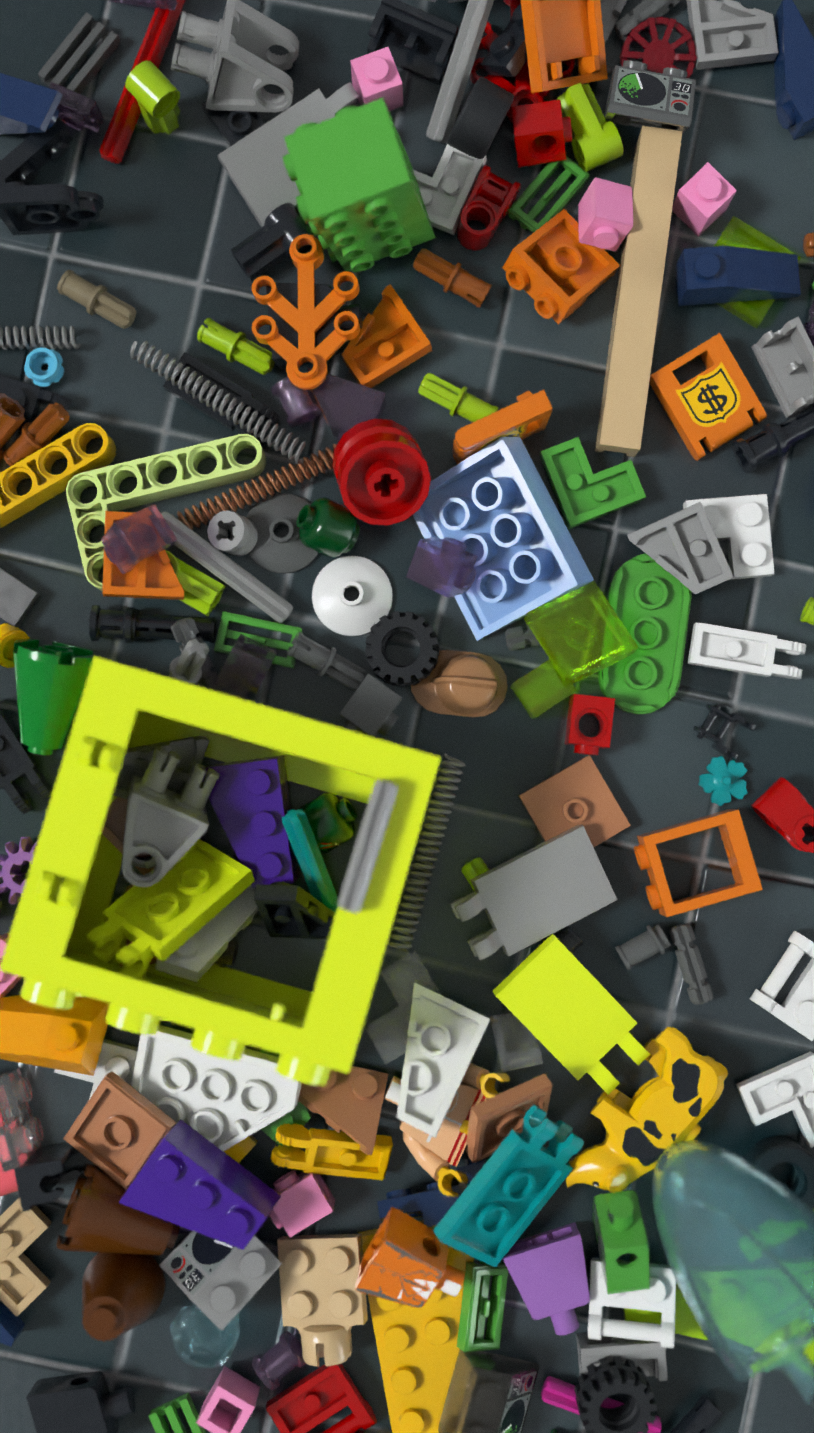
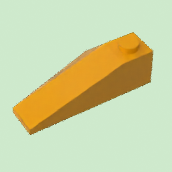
(53, 1036)

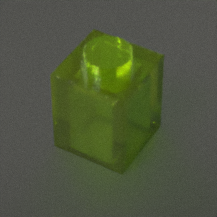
(541, 689)

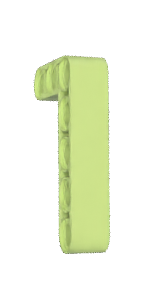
(148, 488)

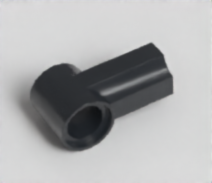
(271, 242)

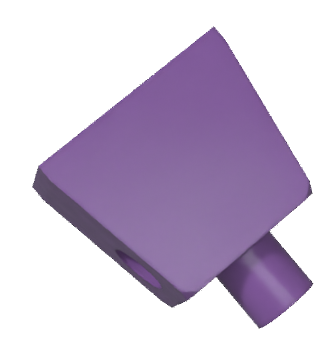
(551, 1275)

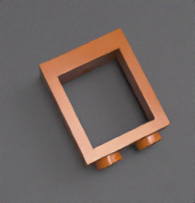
(737, 851)

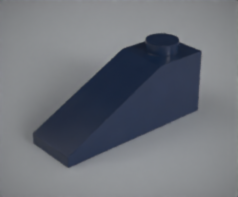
(794, 71)
(735, 275)

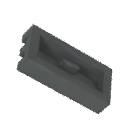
(71, 48)

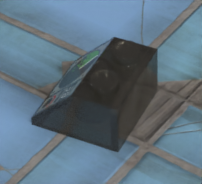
(488, 1394)

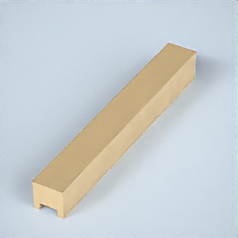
(639, 292)

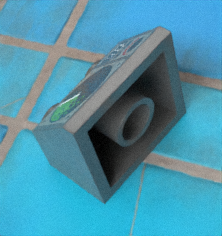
(649, 97)

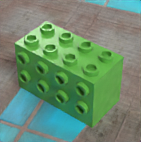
(357, 186)

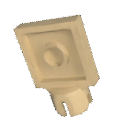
(320, 1293)

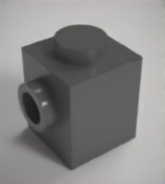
(371, 708)

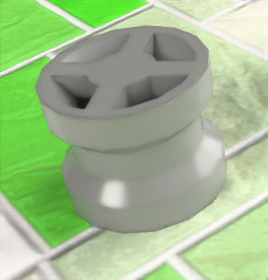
(242, 535)

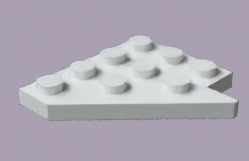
(210, 1093)

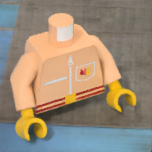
(447, 1148)

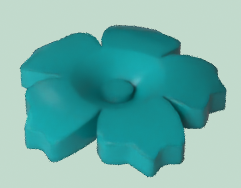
(724, 780)

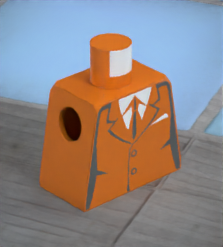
(406, 1263)

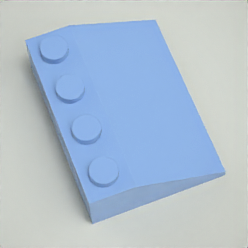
(513, 527)

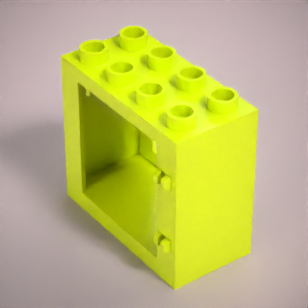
(80, 868)

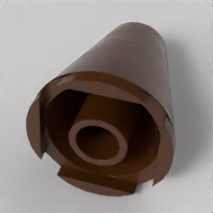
(105, 1226)
(120, 1293)

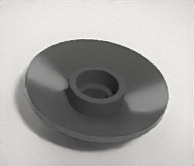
(276, 553)

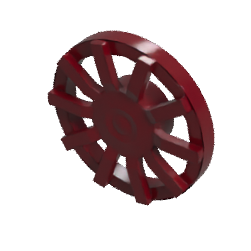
(660, 53)

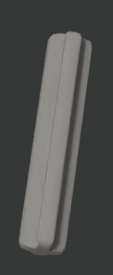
(368, 846)

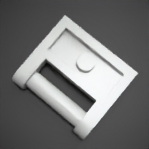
(798, 1006)
(659, 1298)

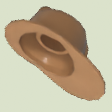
(462, 685)

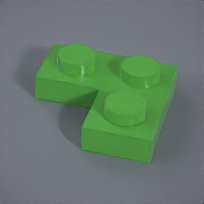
(585, 494)

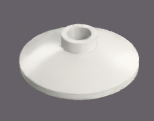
(356, 616)

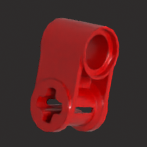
(487, 203)
(786, 813)

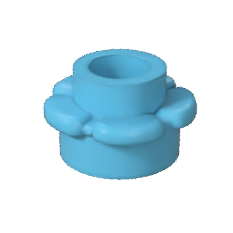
(39, 357)

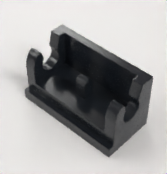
(415, 39)
(42, 1173)

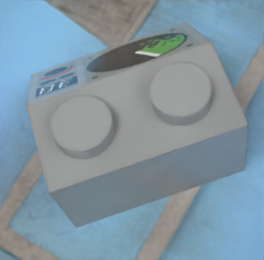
(219, 1275)

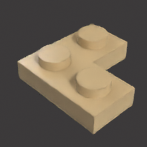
(19, 1277)

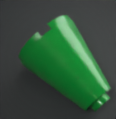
(48, 691)

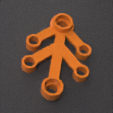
(307, 318)

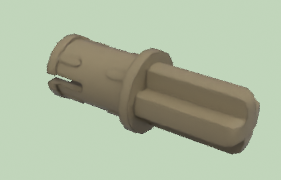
(96, 299)

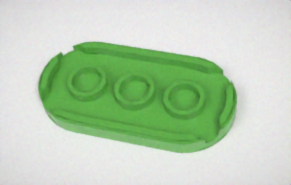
(656, 615)

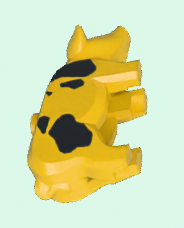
(654, 1118)

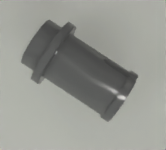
(643, 946)

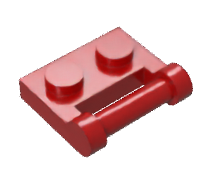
(317, 1399)

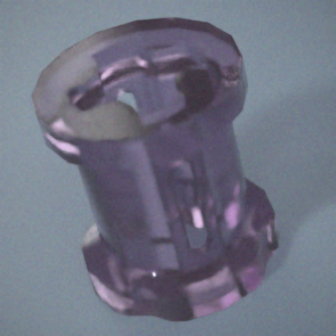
(295, 402)
(278, 1360)

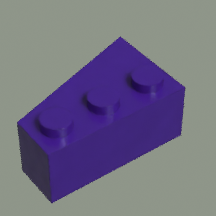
(250, 807)
(201, 1189)

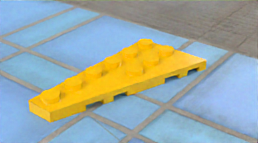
(417, 1351)

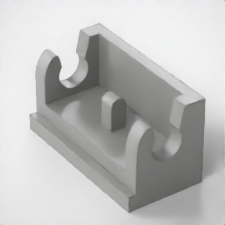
(788, 366)
(646, 1354)

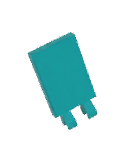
(510, 1189)

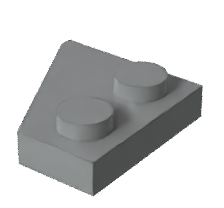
(730, 34)

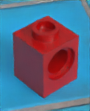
(540, 133)
(602, 709)

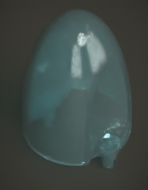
(739, 1258)

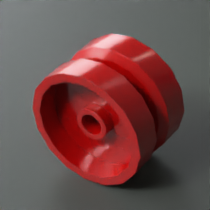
(381, 472)

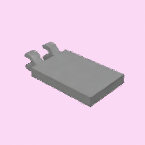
(257, 159)
(536, 893)

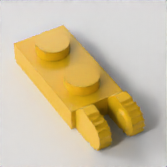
(330, 1153)

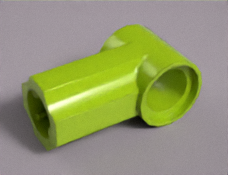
(155, 97)
(593, 137)
(199, 589)

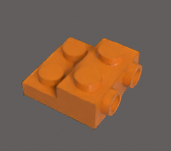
(558, 268)

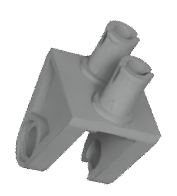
(239, 58)
(163, 820)

